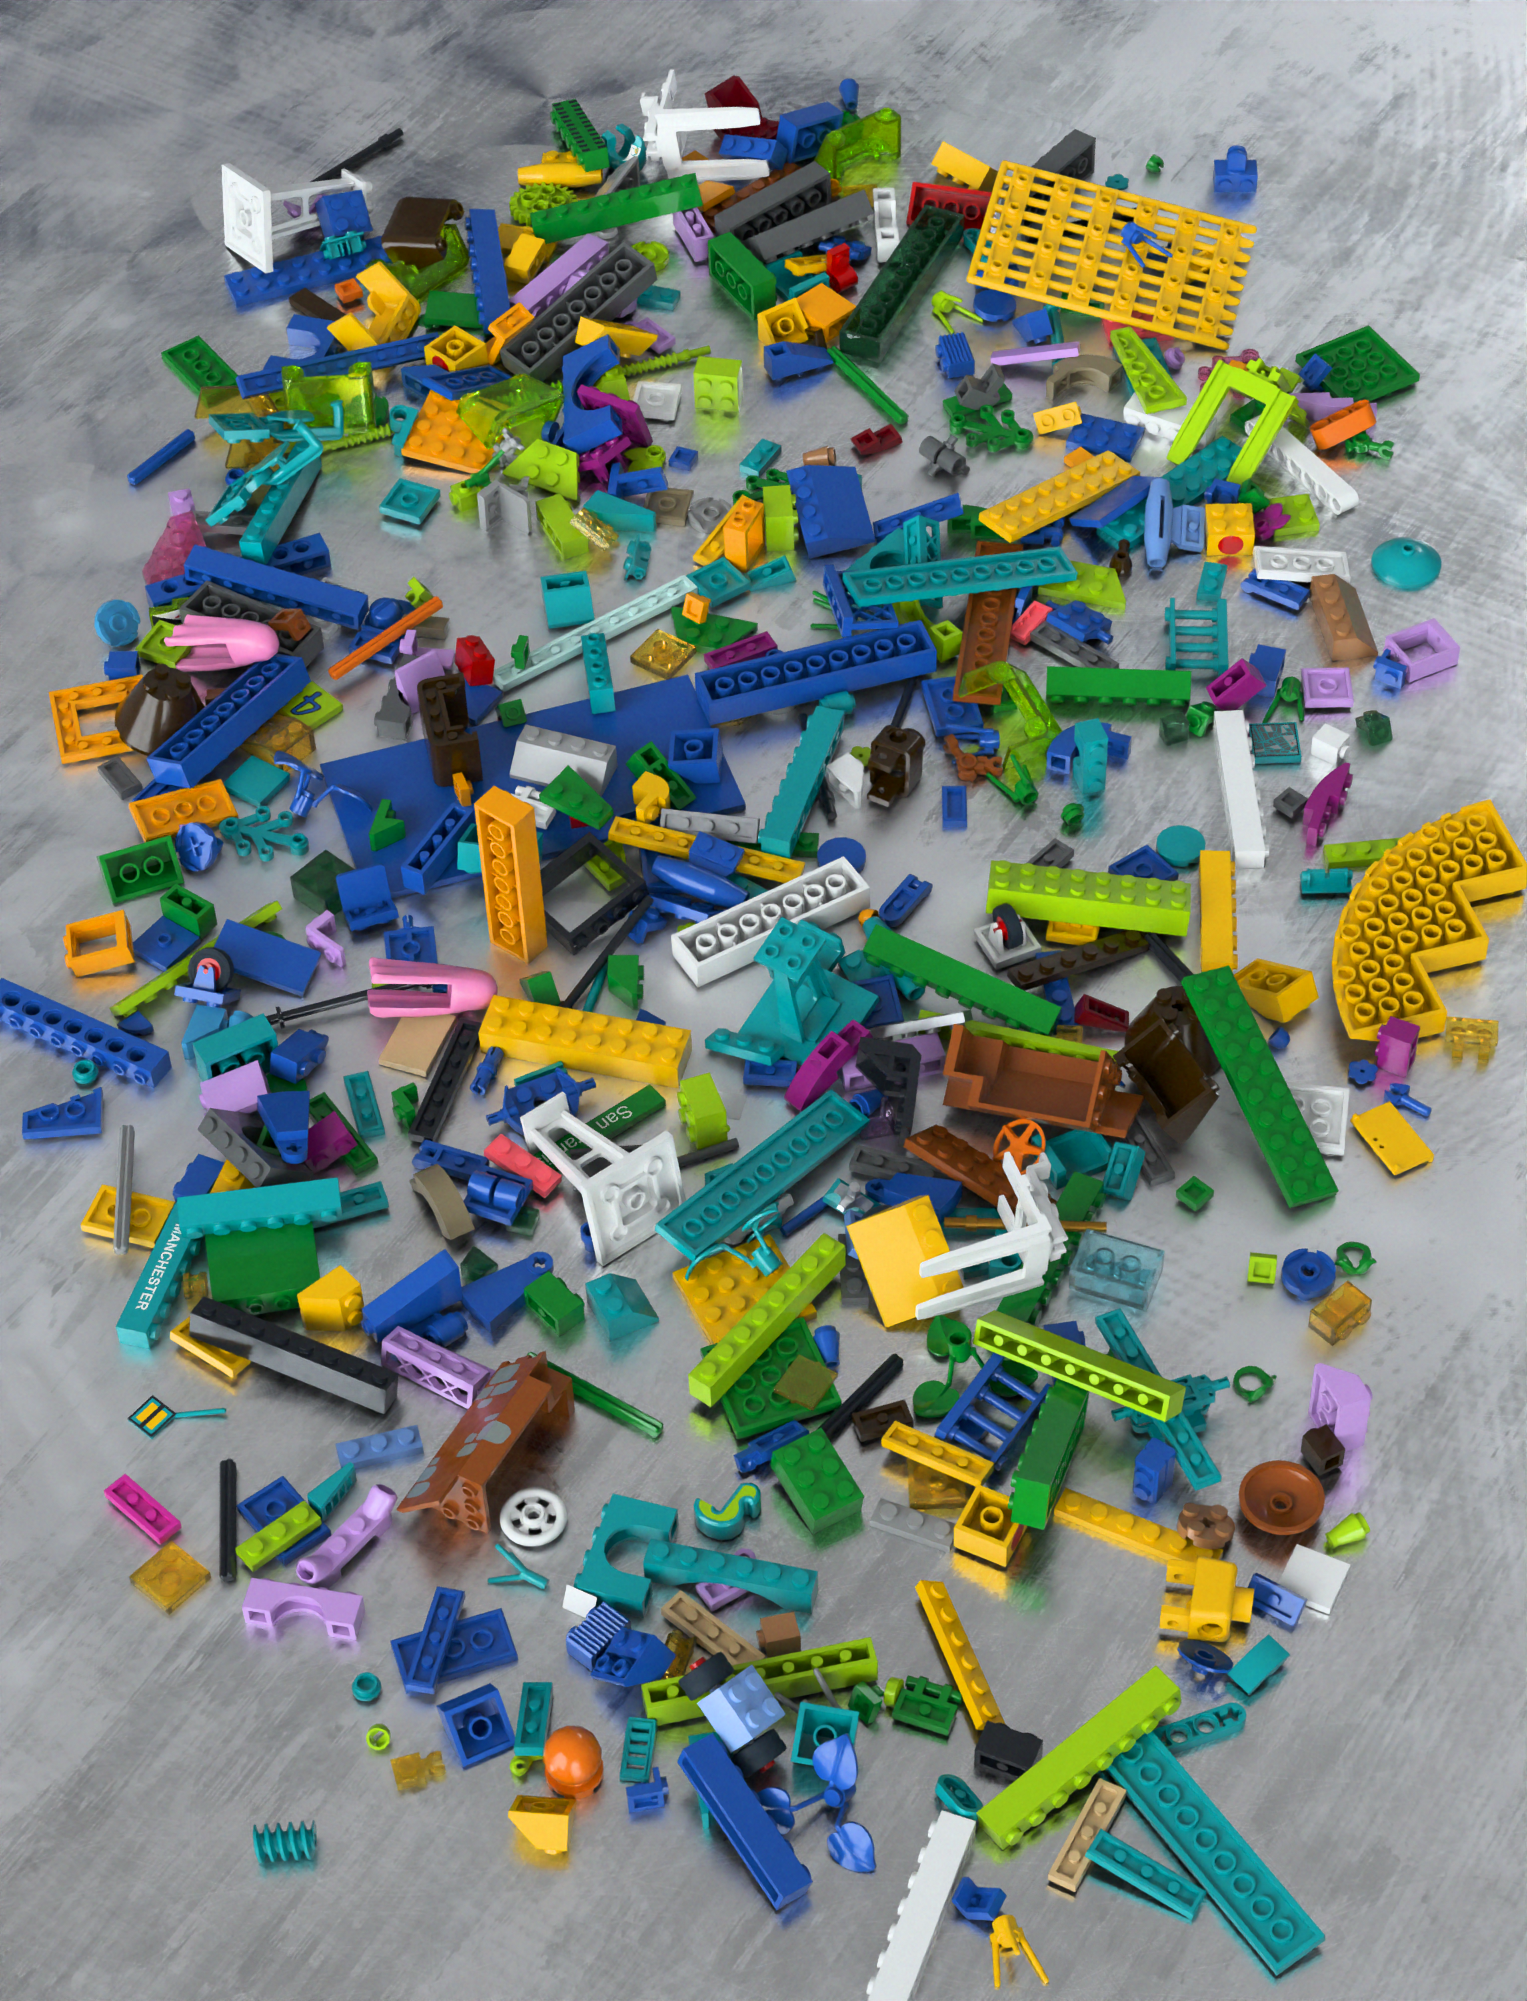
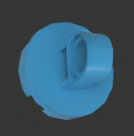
(117, 622)

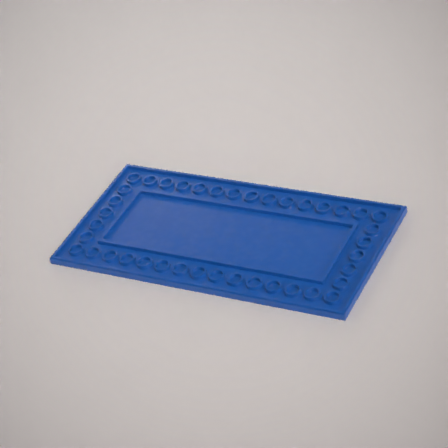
(406, 778)

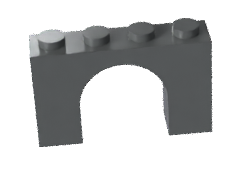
(237, 1139)

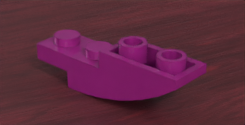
(1326, 800)
(821, 1066)

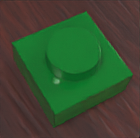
(521, 652)
(1194, 1193)

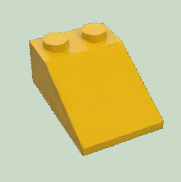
(1276, 989)

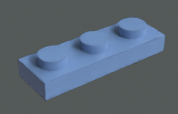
(380, 1447)

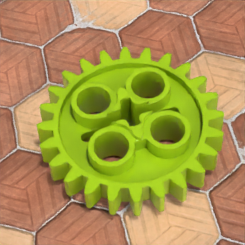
(538, 198)

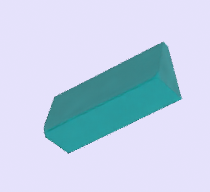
(1123, 1170)

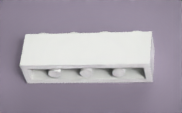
(1165, 422)

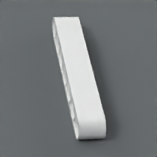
(1310, 471)

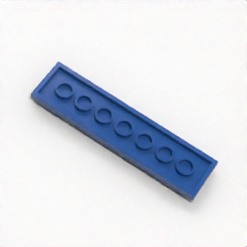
(299, 273)

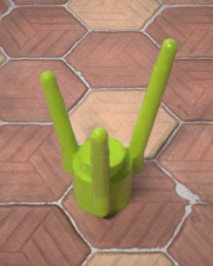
(944, 303)

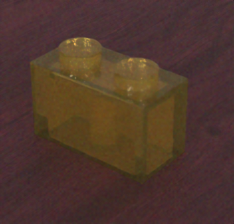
(1340, 1313)

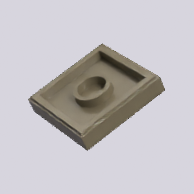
(670, 505)

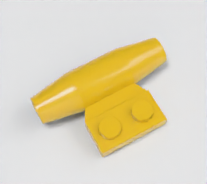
(559, 169)

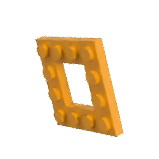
(64, 708)

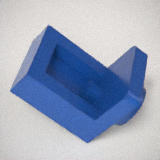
(1389, 671)
(649, 922)
(978, 1902)

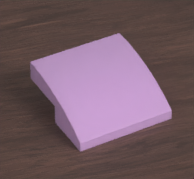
(415, 671)

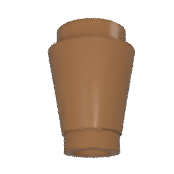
(822, 456)

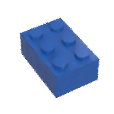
(806, 128)

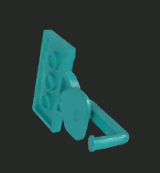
(248, 426)
(241, 489)

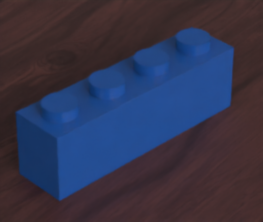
(436, 849)

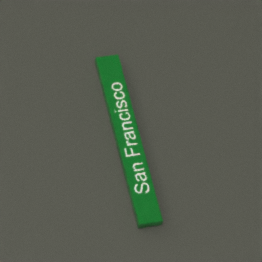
(614, 1120)

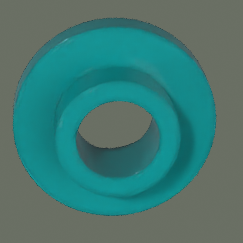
(85, 1072)

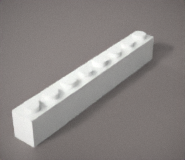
(1239, 789)
(923, 1910)

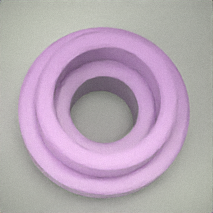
(1174, 358)

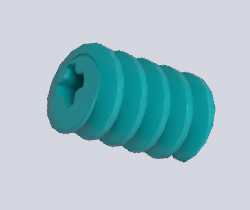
(285, 1842)

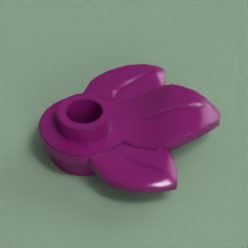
(1269, 520)

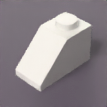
(847, 778)

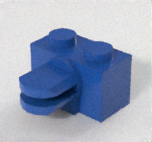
(1235, 172)

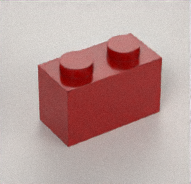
(474, 660)

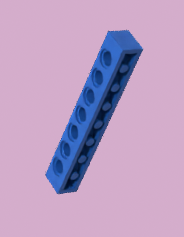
(296, 556)
(83, 1035)

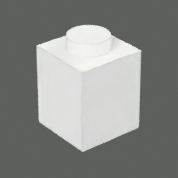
(1330, 744)

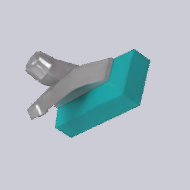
(845, 1197)

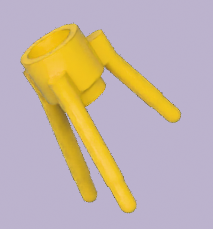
(1008, 1935)

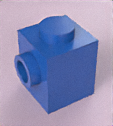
(122, 664)

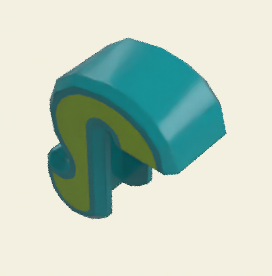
(731, 1518)

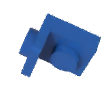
(1315, 372)
(1222, 492)
(647, 1795)

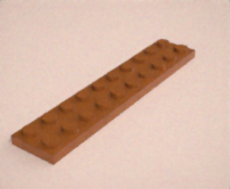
(986, 630)

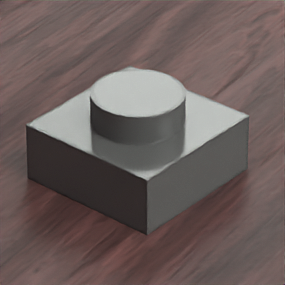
(1290, 802)

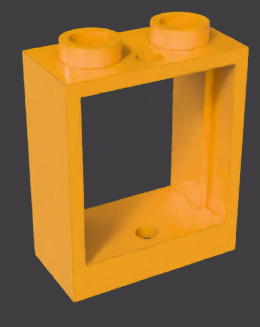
(745, 534)
(94, 929)

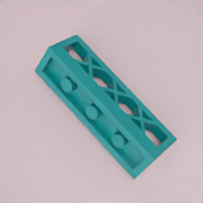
(915, 548)

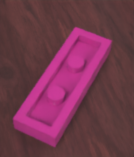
(142, 1509)

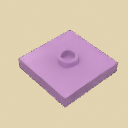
(1327, 687)

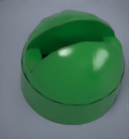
(1154, 163)

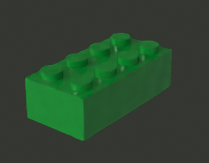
(741, 274)

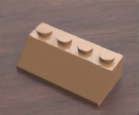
(1341, 618)

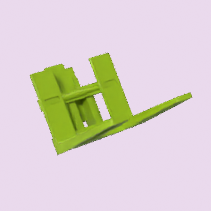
(1260, 383)

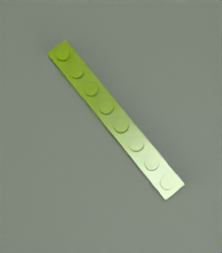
(168, 978)
(1024, 1039)

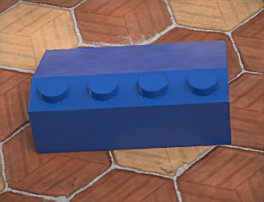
(830, 508)

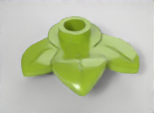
(645, 458)

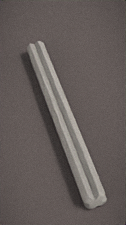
(123, 1190)

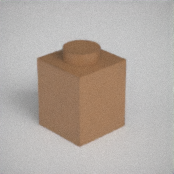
(779, 1634)

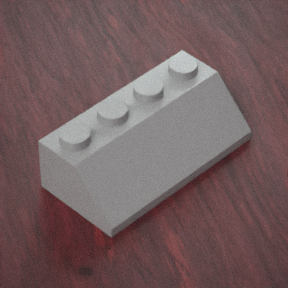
(545, 753)

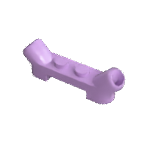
(370, 1519)

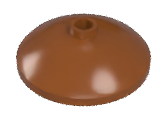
(1284, 1486)

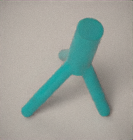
(525, 1574)

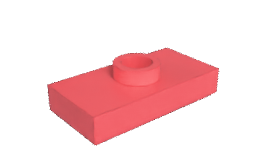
(1029, 621)

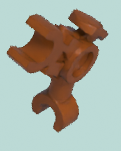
(968, 764)

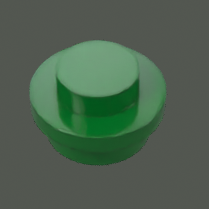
(1072, 813)

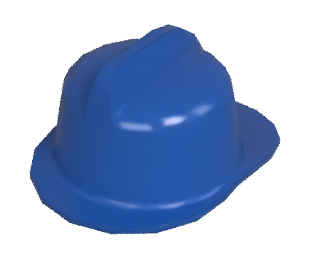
(386, 612)

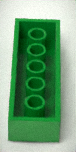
(1048, 1454)

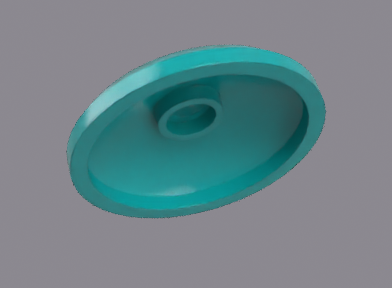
(1406, 562)

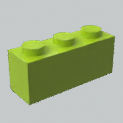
(554, 517)

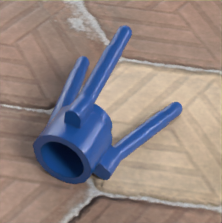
(1134, 235)
(986, 737)

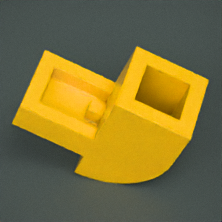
(650, 796)

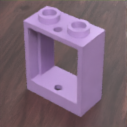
(1430, 632)

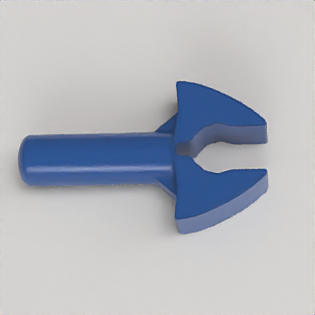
(1403, 1098)

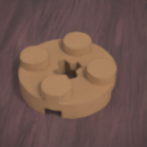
(1195, 1518)

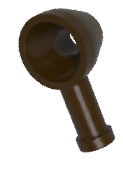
(1121, 559)

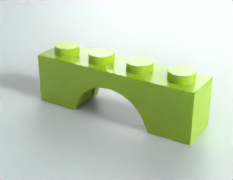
(944, 635)

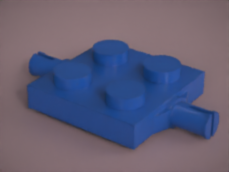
(1080, 621)
(411, 943)

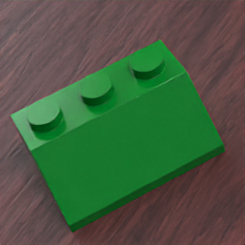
(140, 869)

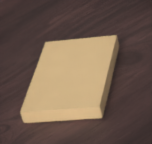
(417, 1043)

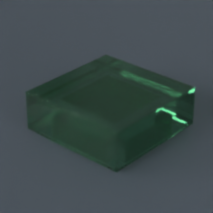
(525, 1221)

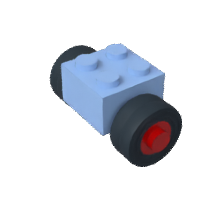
(737, 1711)

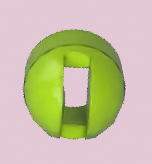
(382, 1741)

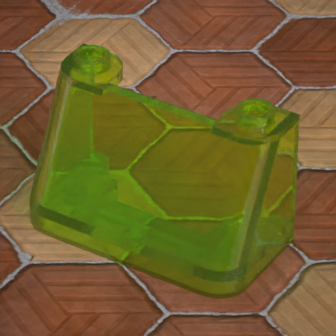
(870, 135)
(428, 278)
(317, 393)
(508, 406)

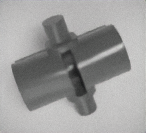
(943, 456)

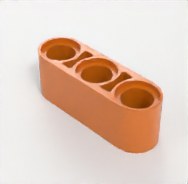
(1343, 424)

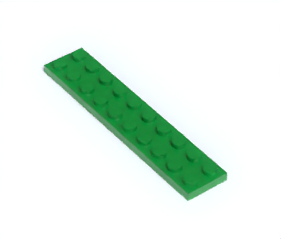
(1259, 1087)

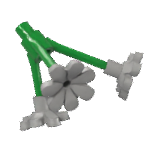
(502, 457)

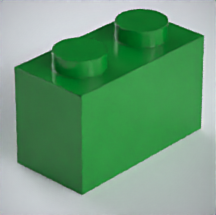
(188, 910)
(554, 1303)

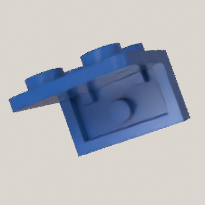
(366, 897)

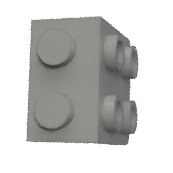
(500, 503)

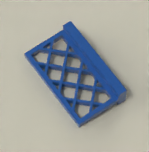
(846, 614)

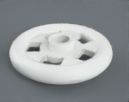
(533, 1509)

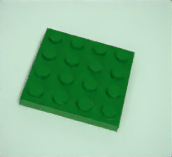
(1361, 366)
(752, 1401)

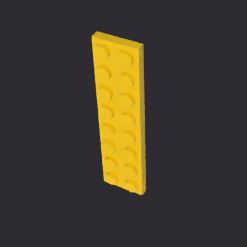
(1057, 496)

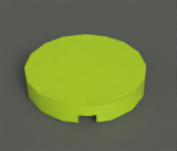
(654, 252)

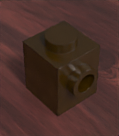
(1322, 1449)

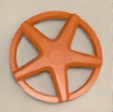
(1019, 1146)

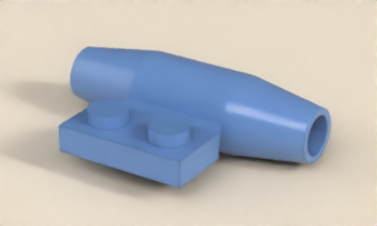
(1170, 525)

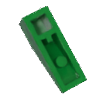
(652, 761)

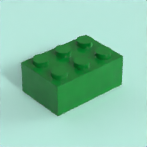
(817, 1481)

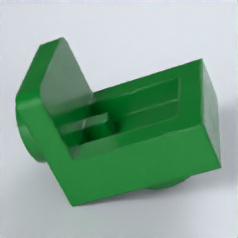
(1253, 494)
(1200, 716)
(403, 1102)

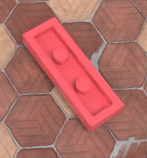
(520, 1162)

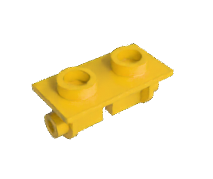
(1058, 417)

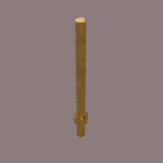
(973, 1223)

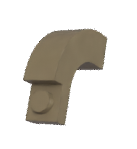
(1084, 369)
(444, 1201)

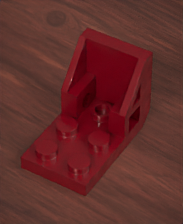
(736, 94)

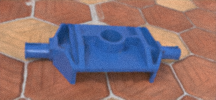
(520, 1099)

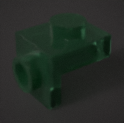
(1376, 726)

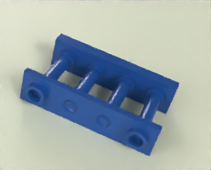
(979, 1390)

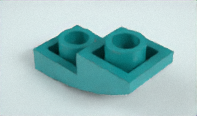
(1258, 1664)

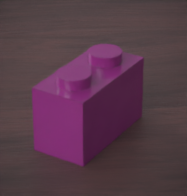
(1236, 686)
(1397, 1046)
(328, 1142)

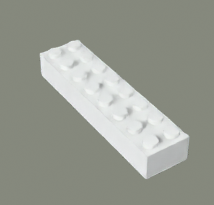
(737, 934)

